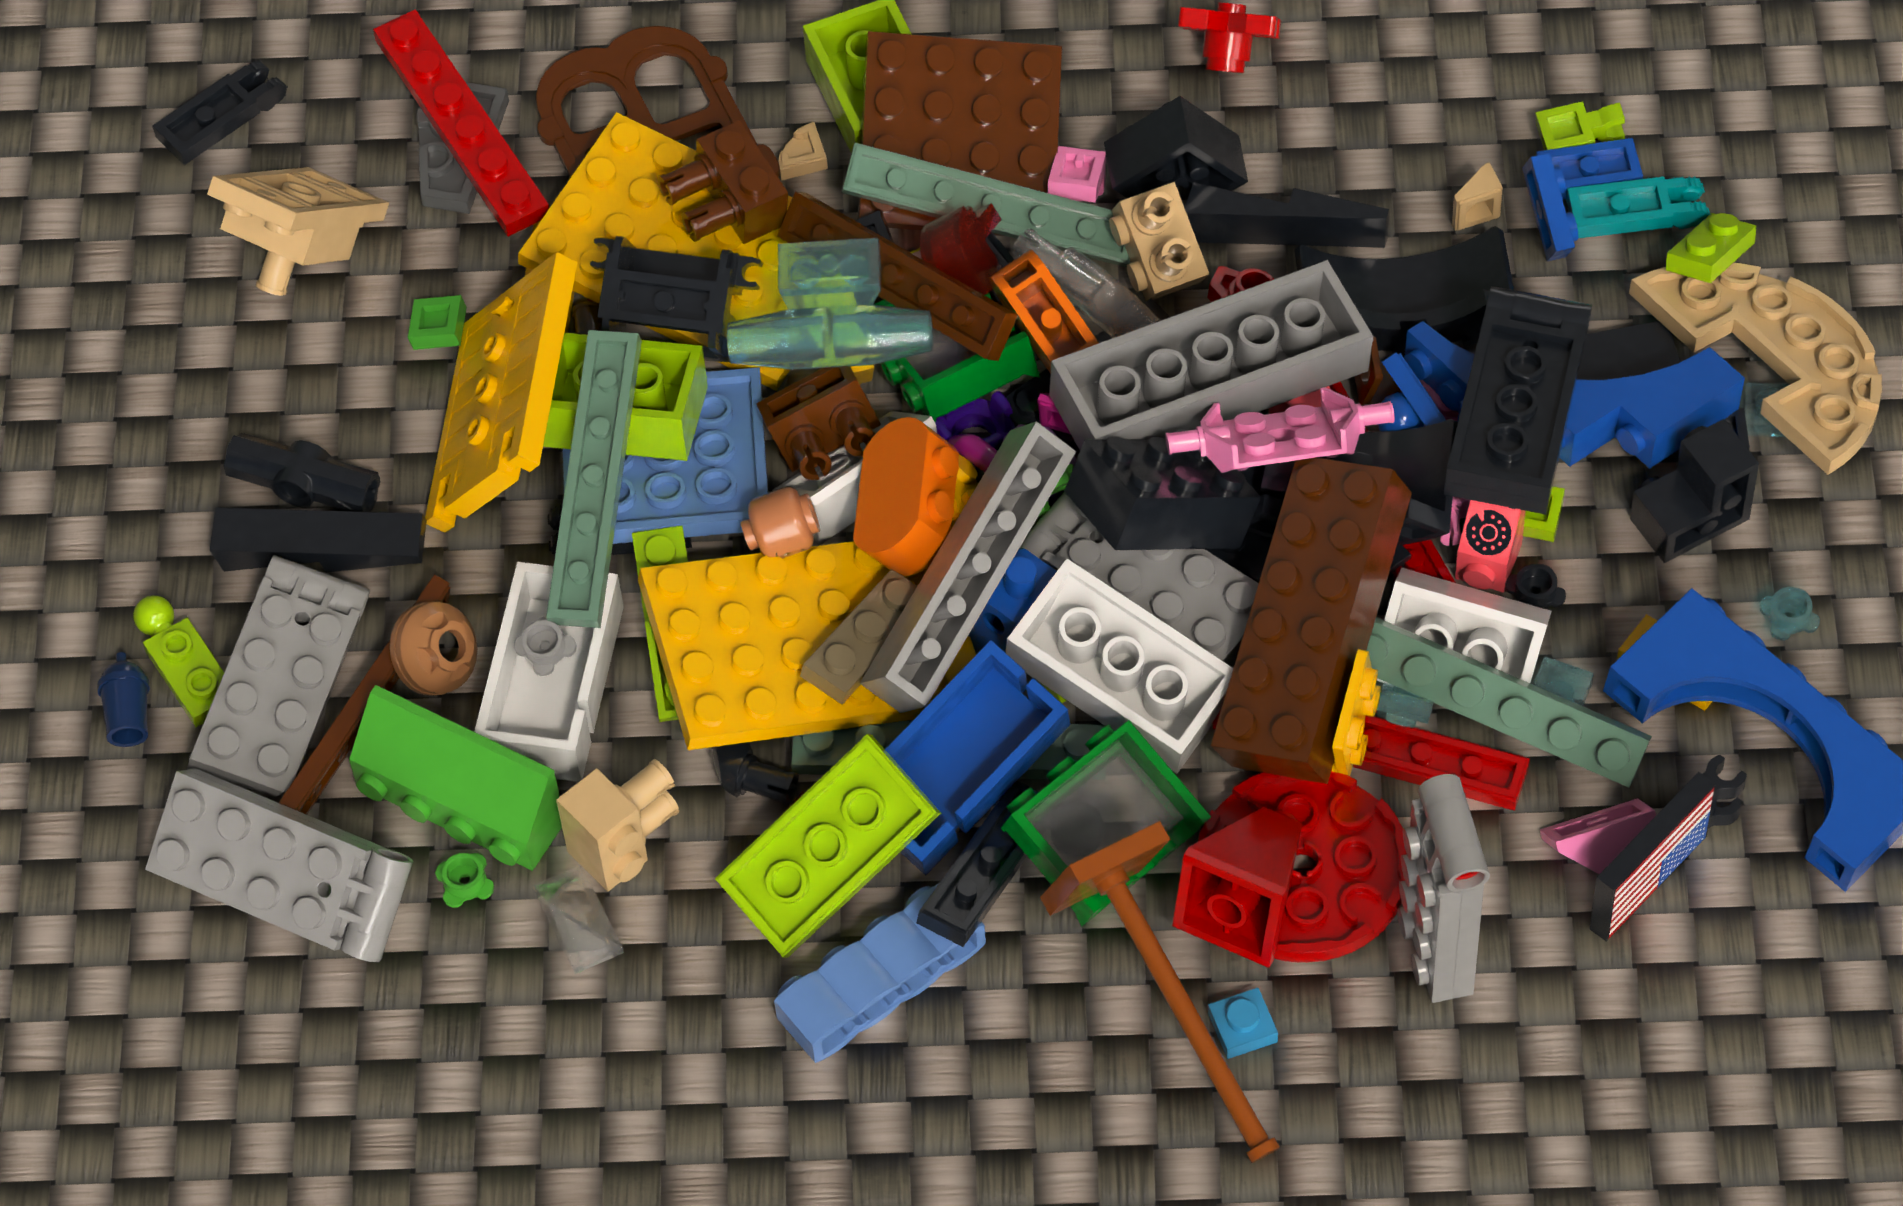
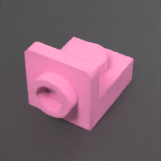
(1078, 174)

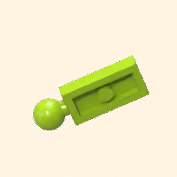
(179, 656)

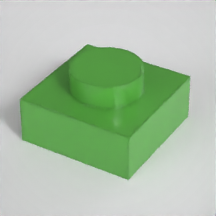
(437, 322)

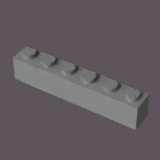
(968, 567)

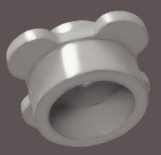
(538, 633)

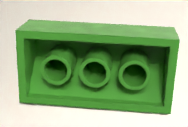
(455, 779)

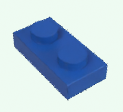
(1597, 163)
(1545, 186)

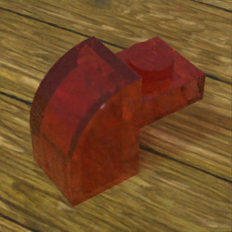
(959, 245)

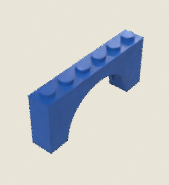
(1707, 657)

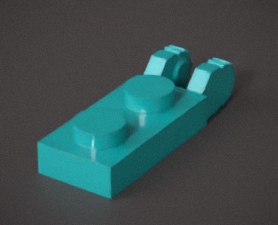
(1637, 205)

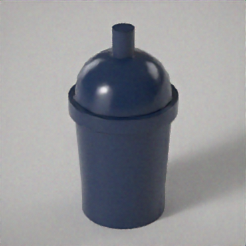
(124, 702)

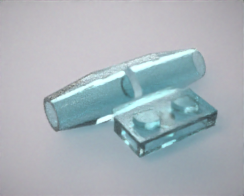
(829, 313)

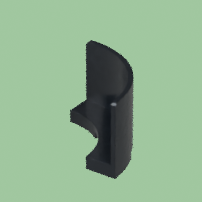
(1437, 287)
(1416, 456)

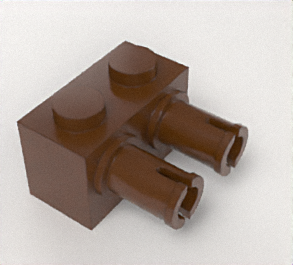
(738, 179)
(819, 417)

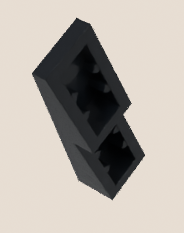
(1306, 220)
(334, 538)

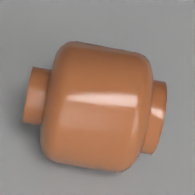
(781, 523)

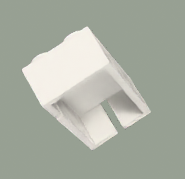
(553, 713)

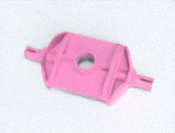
(1283, 436)

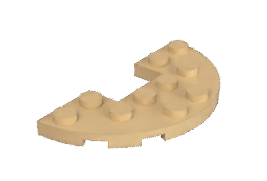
(1797, 334)

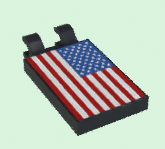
(1663, 846)

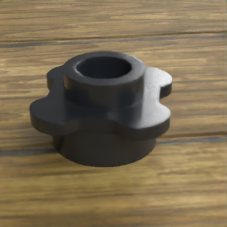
(1536, 577)

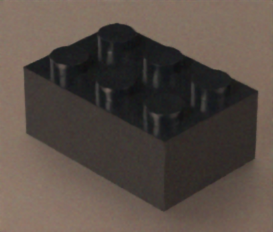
(1158, 499)

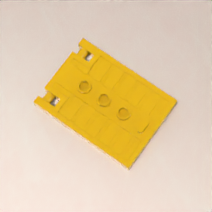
(501, 392)

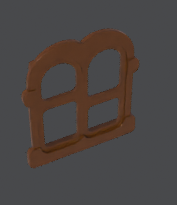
(617, 68)

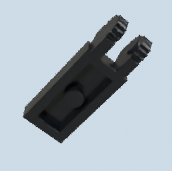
(219, 111)

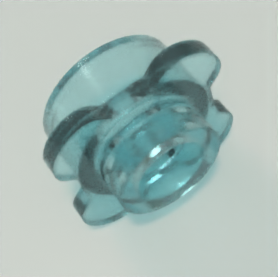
(1792, 601)

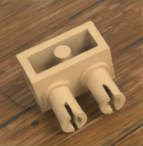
(1158, 242)
(609, 822)

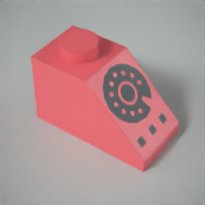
(1489, 545)

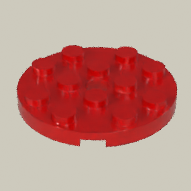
(1356, 853)

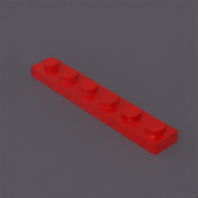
(461, 122)

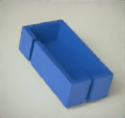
(974, 746)

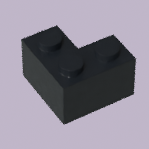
(1175, 146)
(1701, 497)

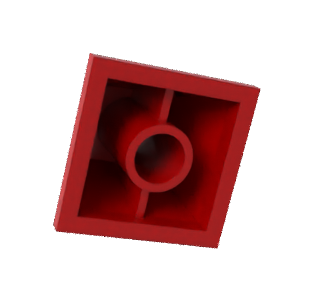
(1239, 884)

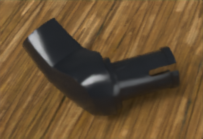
(741, 773)

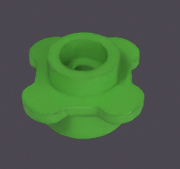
(459, 867)

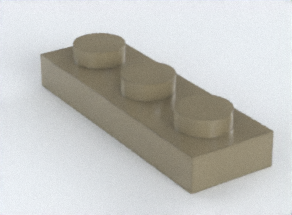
(851, 648)

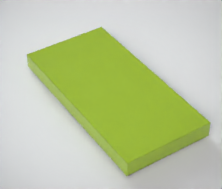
(827, 845)

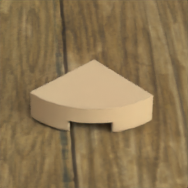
(802, 153)

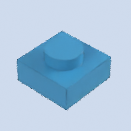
(1242, 1023)

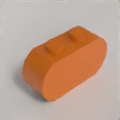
(1041, 308)
(905, 495)

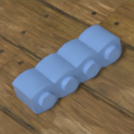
(868, 979)

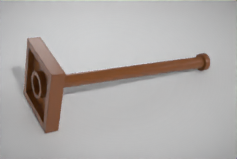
(1108, 873)

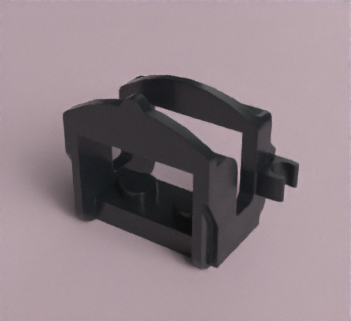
(671, 291)

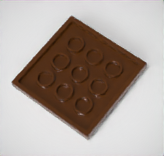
(961, 107)

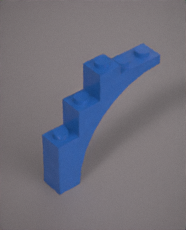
(1641, 411)

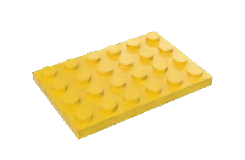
(620, 196)
(744, 628)

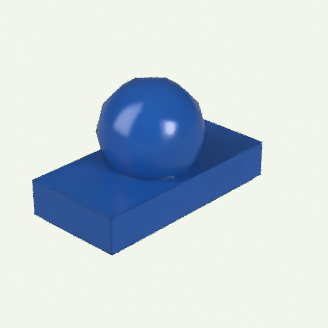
(1413, 405)

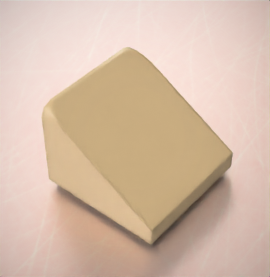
(1478, 199)

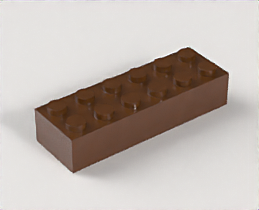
(1311, 617)

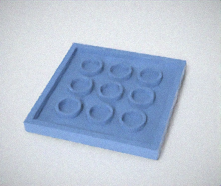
(719, 478)

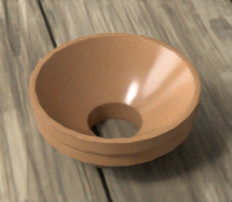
(417, 652)

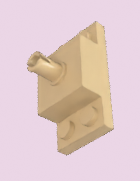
(294, 217)

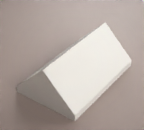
(837, 492)

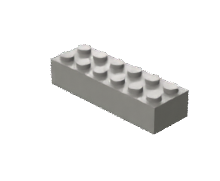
(1232, 351)

